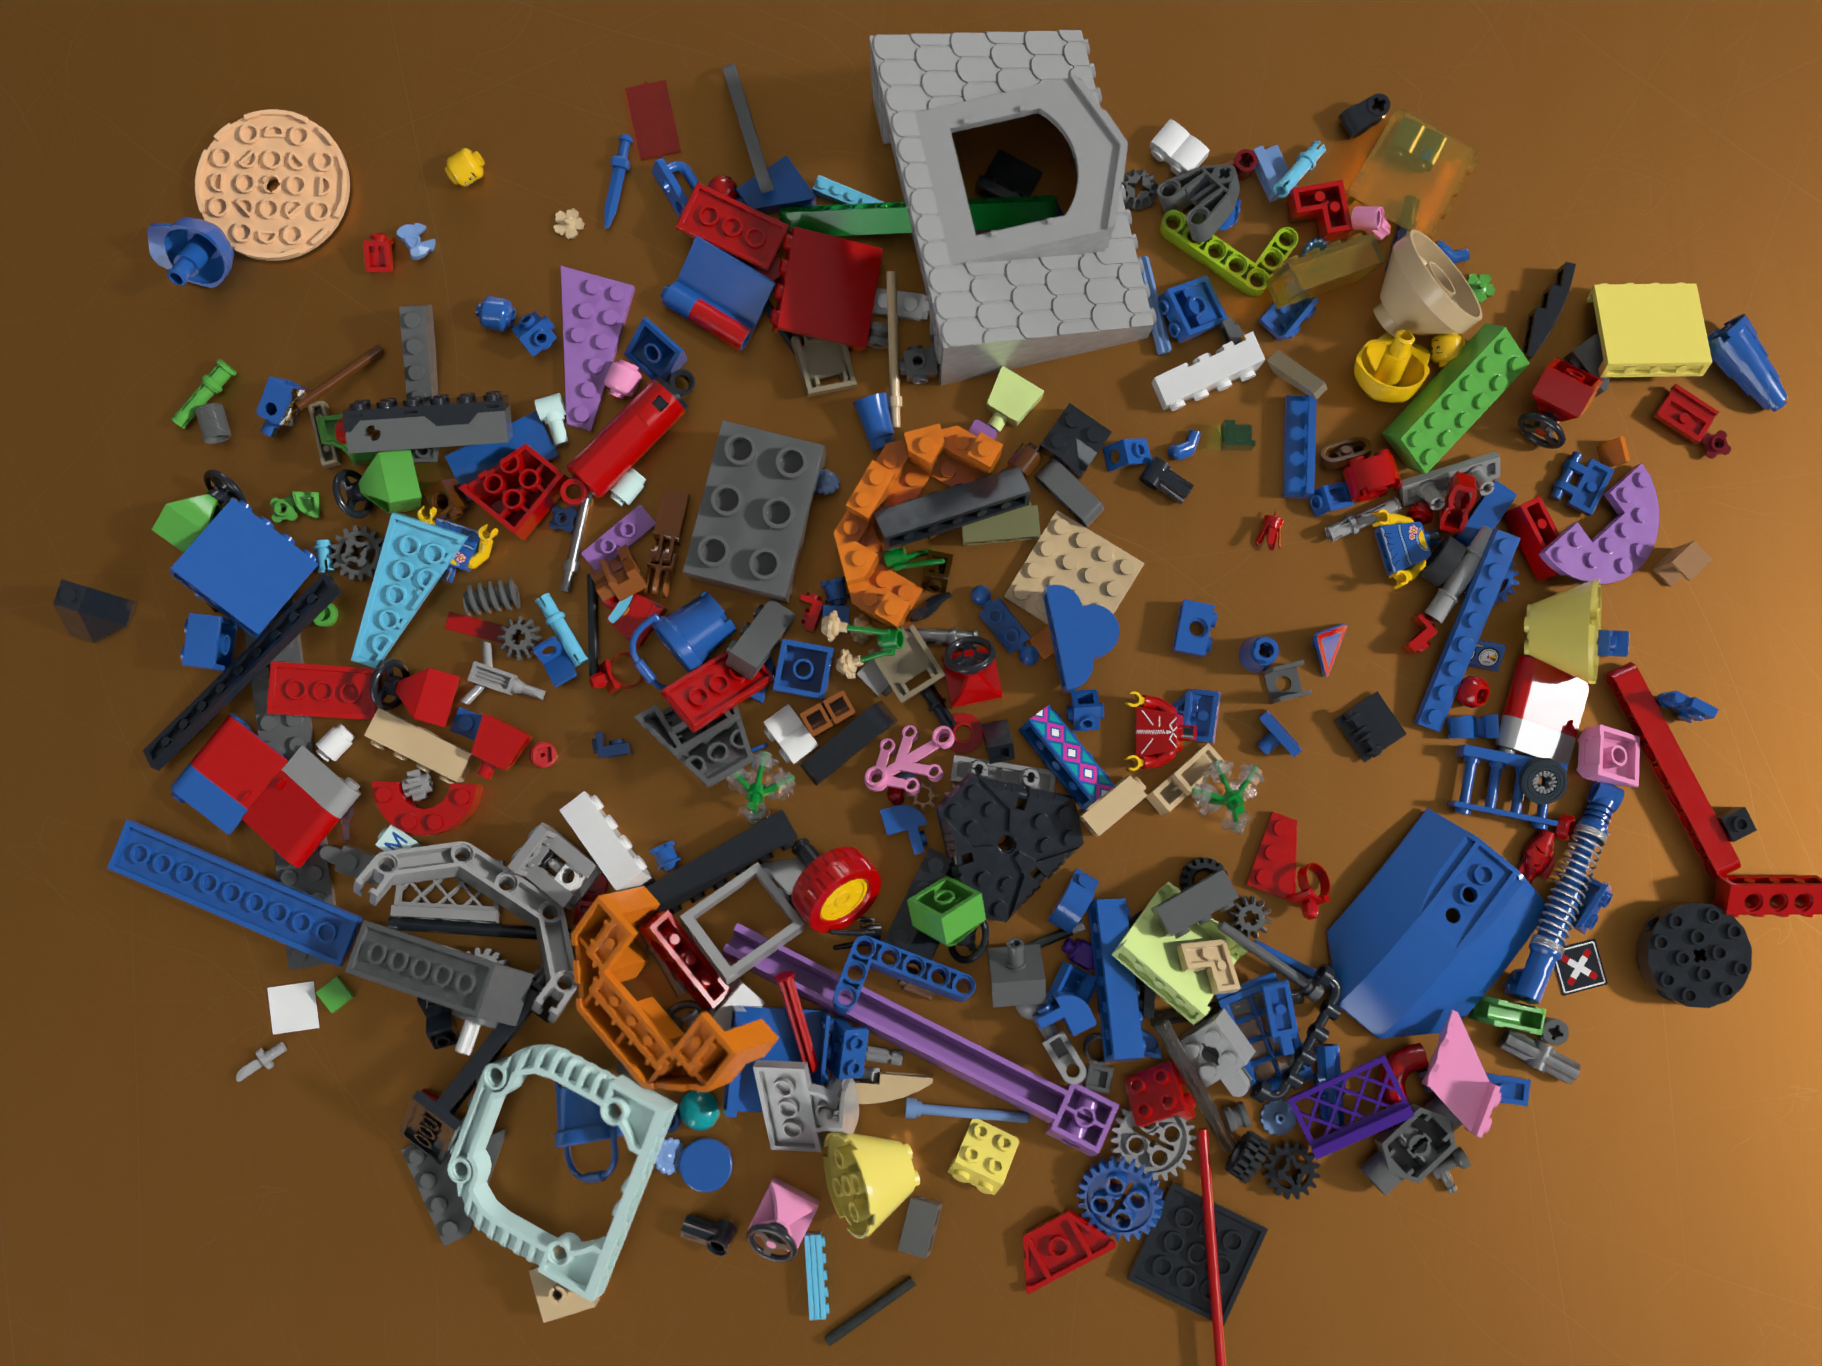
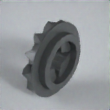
(1144, 198)

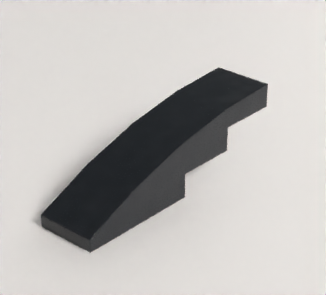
(1543, 318)

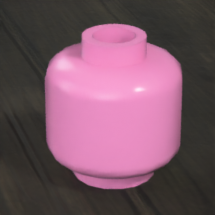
(622, 379)

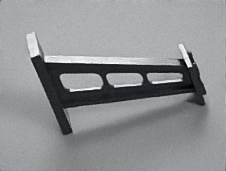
(431, 1123)

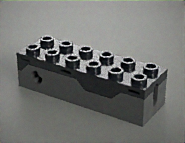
(425, 422)

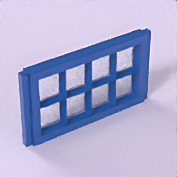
(1249, 1014)

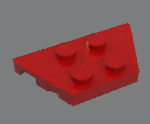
(1060, 1248)

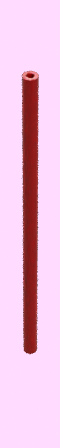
(1211, 1247)

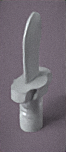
(264, 1059)

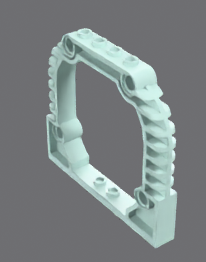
(642, 1119)

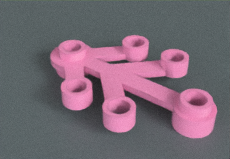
(906, 761)

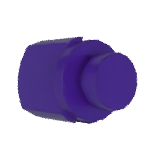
(1079, 953)

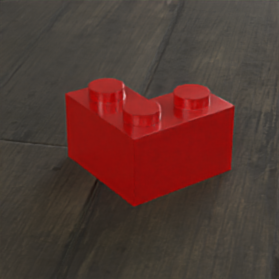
(1324, 202)

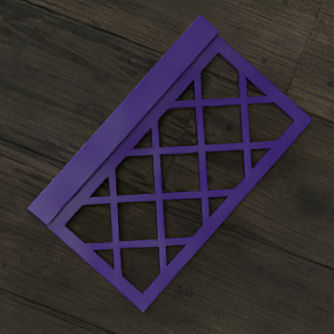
(1360, 1128)

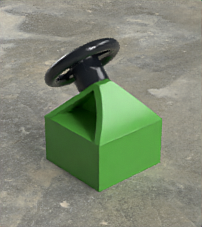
(387, 483)
(187, 518)
(951, 916)

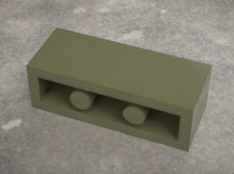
(1011, 526)

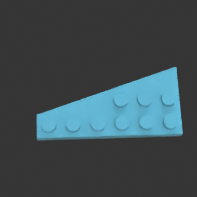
(406, 573)

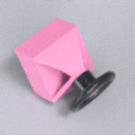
(781, 1220)

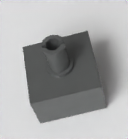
(1016, 974)

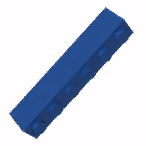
(1115, 983)

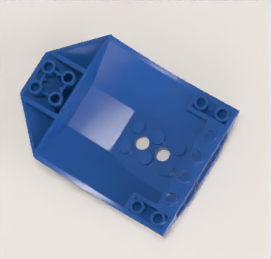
(1399, 953)

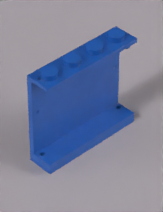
(244, 567)
(743, 1091)

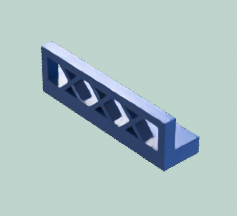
(1299, 447)

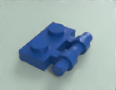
(1589, 487)
(1687, 707)

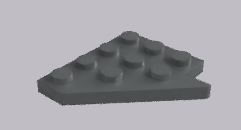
(441, 1192)

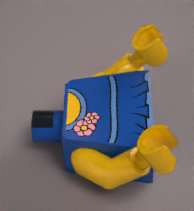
(1403, 545)
(474, 550)

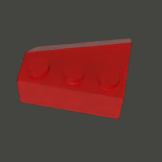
(518, 490)

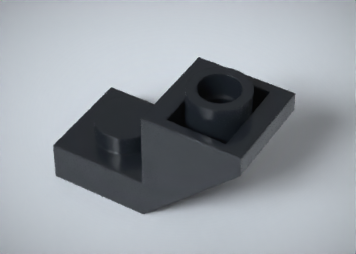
(440, 1024)

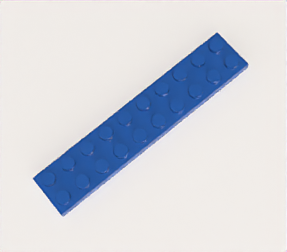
(235, 893)

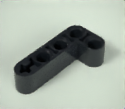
(848, 742)

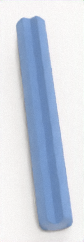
(1159, 329)

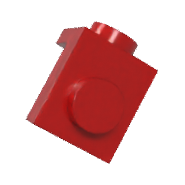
(1421, 640)

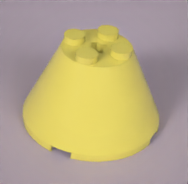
(1566, 630)
(867, 1178)

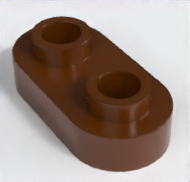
(1340, 453)

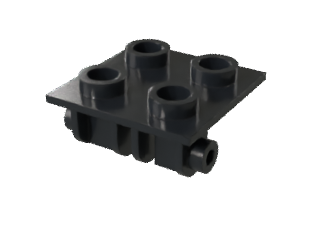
(1370, 727)

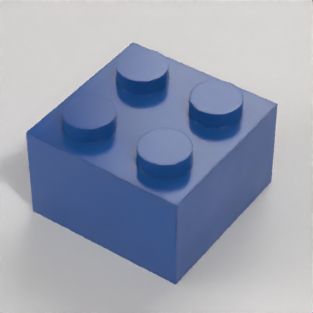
(209, 642)
(803, 669)

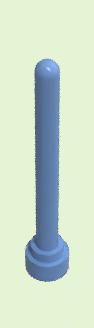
(915, 1108)

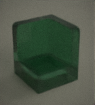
(1236, 436)

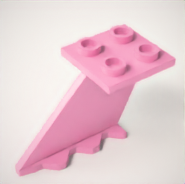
(1460, 1079)

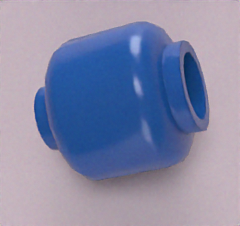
(496, 313)

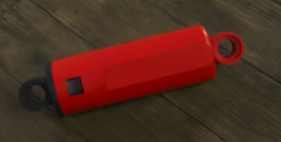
(627, 437)

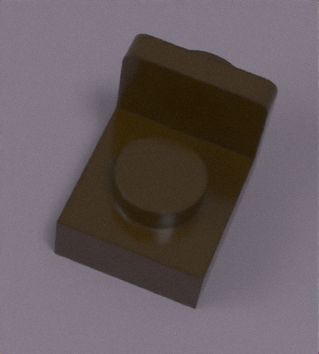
(936, 576)

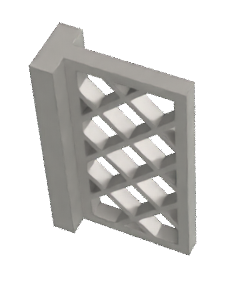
(443, 911)

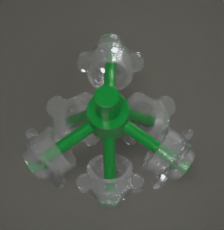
(775, 786)
(1236, 793)

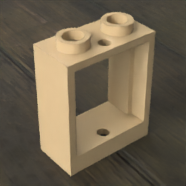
(1113, 805)

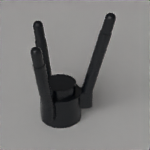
(870, 929)

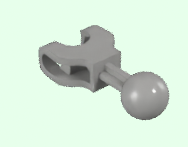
(1056, 1045)

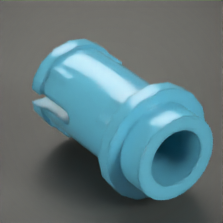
(323, 552)

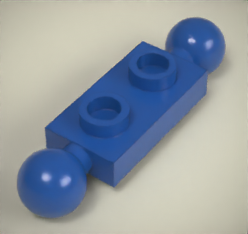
(1004, 625)

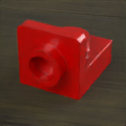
(378, 253)
(813, 615)

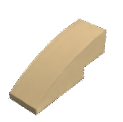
(1182, 780)
(891, 1086)

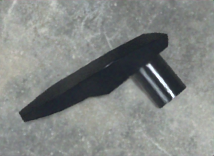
(928, 607)

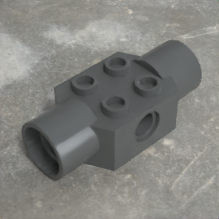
(1412, 1146)

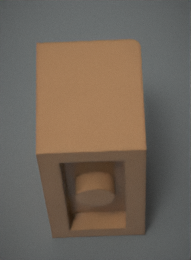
(1682, 562)

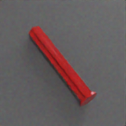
(797, 1019)

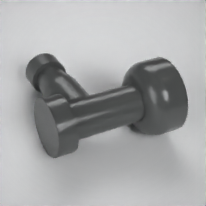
(1442, 1170)

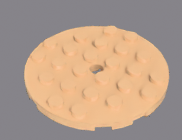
(268, 147)

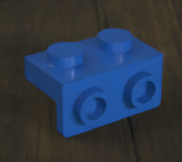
(1286, 321)
(1597, 896)
(1073, 980)

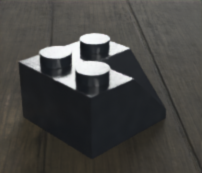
(1075, 440)

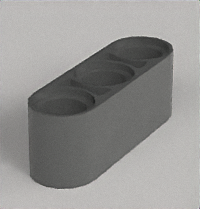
(1069, 492)

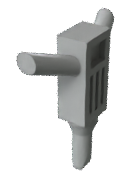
(486, 676)

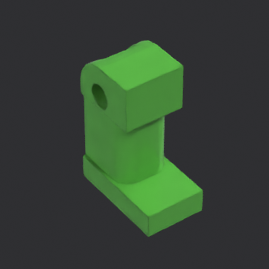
(1507, 1014)

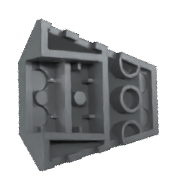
(709, 752)

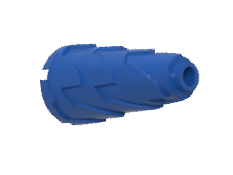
(1745, 360)

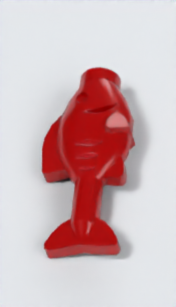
(1538, 856)

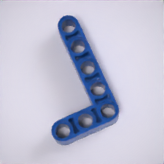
(899, 971)

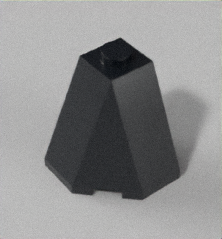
(91, 612)

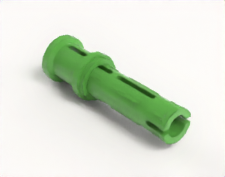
(211, 384)

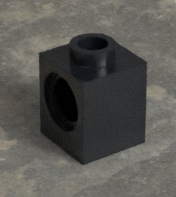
(998, 741)
(1736, 823)

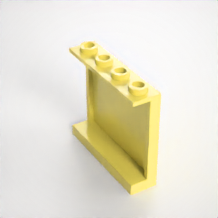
(1650, 330)

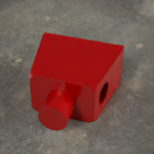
(498, 745)

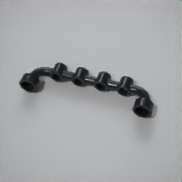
(1315, 1033)

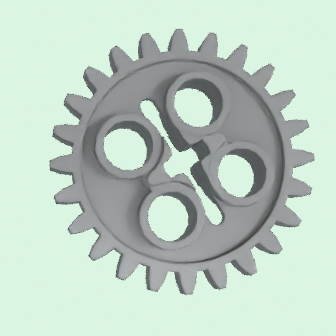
(1144, 1153)

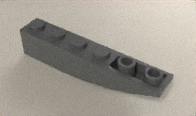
(419, 361)

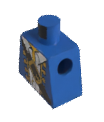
(278, 404)

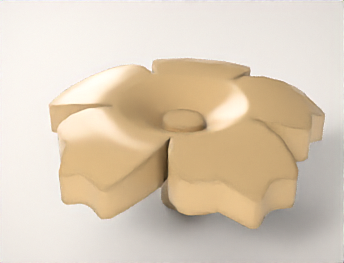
(568, 223)

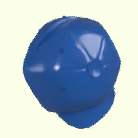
(191, 251)

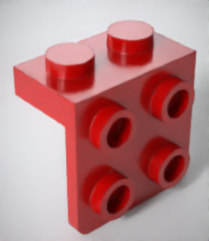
(1159, 1095)

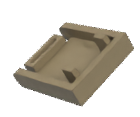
(822, 360)
(907, 664)

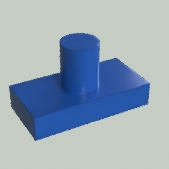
(1277, 735)

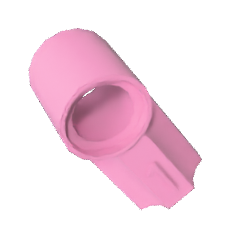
(1370, 220)

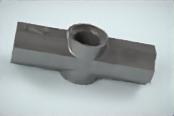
(1539, 1055)

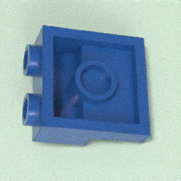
(1191, 308)

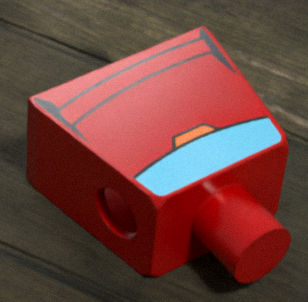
(630, 613)

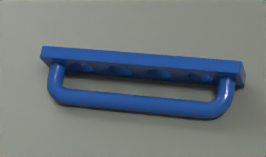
(664, 175)

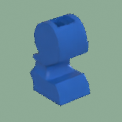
(1471, 727)

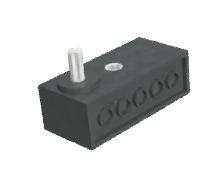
(468, 984)

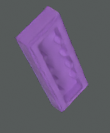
(626, 531)

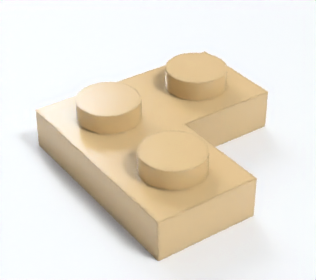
(1213, 958)

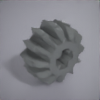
(525, 646)
(1254, 908)

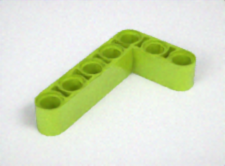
(1229, 255)

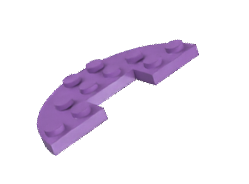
(1621, 545)

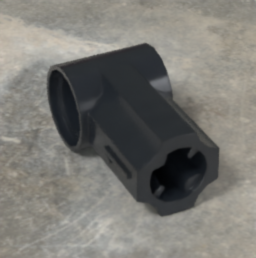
(1159, 476)
(715, 1236)

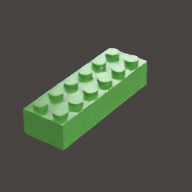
(1456, 398)

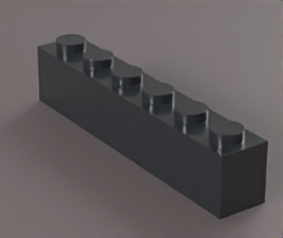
(951, 508)
(723, 861)

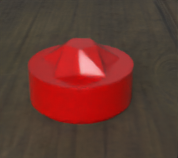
(542, 754)
(1565, 827)

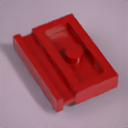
(1685, 414)

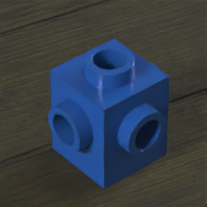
(535, 332)
(1088, 715)

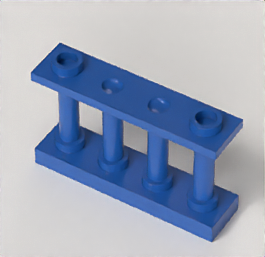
(1497, 762)

